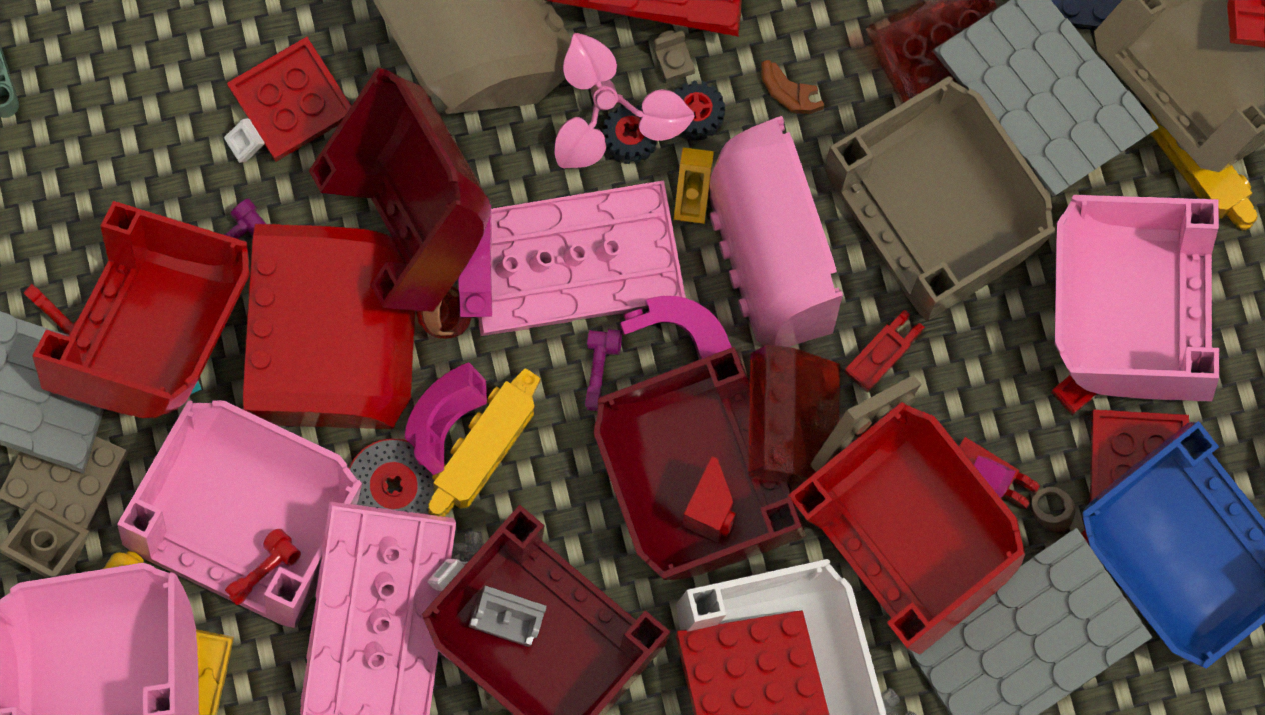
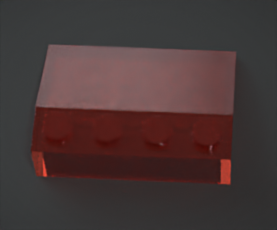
(908, 38)
(790, 411)

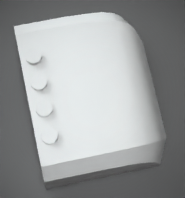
(830, 618)

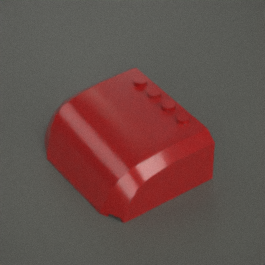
(147, 316)
(318, 334)
(915, 524)

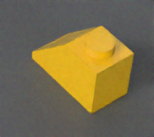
(693, 185)

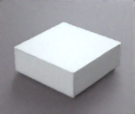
(244, 140)
(445, 574)

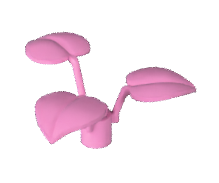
(592, 66)

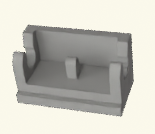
(507, 616)

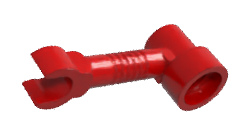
(49, 309)
(281, 550)

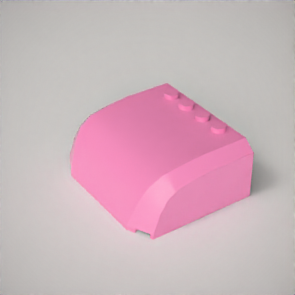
(773, 237)
(1137, 296)
(222, 490)
(99, 645)

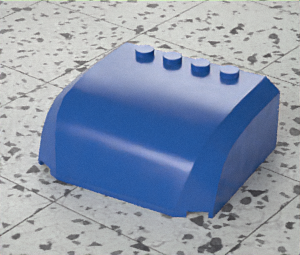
(1184, 546)

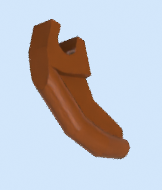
(789, 94)

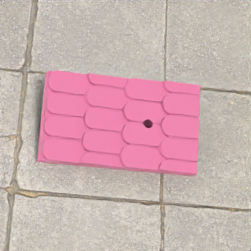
(581, 257)
(367, 625)

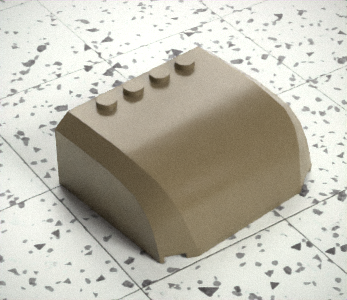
(480, 50)
(1190, 75)
(941, 195)

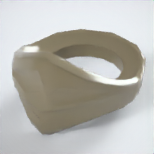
(1059, 523)

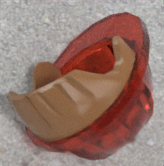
(446, 319)

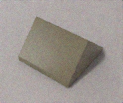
(45, 542)

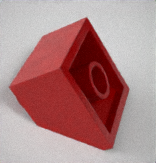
(711, 505)

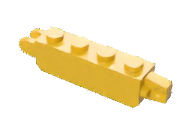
(1227, 185)
(485, 445)

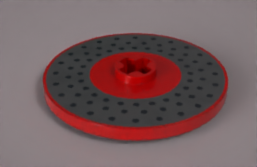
(390, 461)

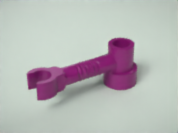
(246, 218)
(602, 344)

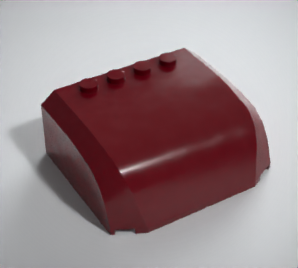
(413, 171)
(656, 450)
(585, 642)

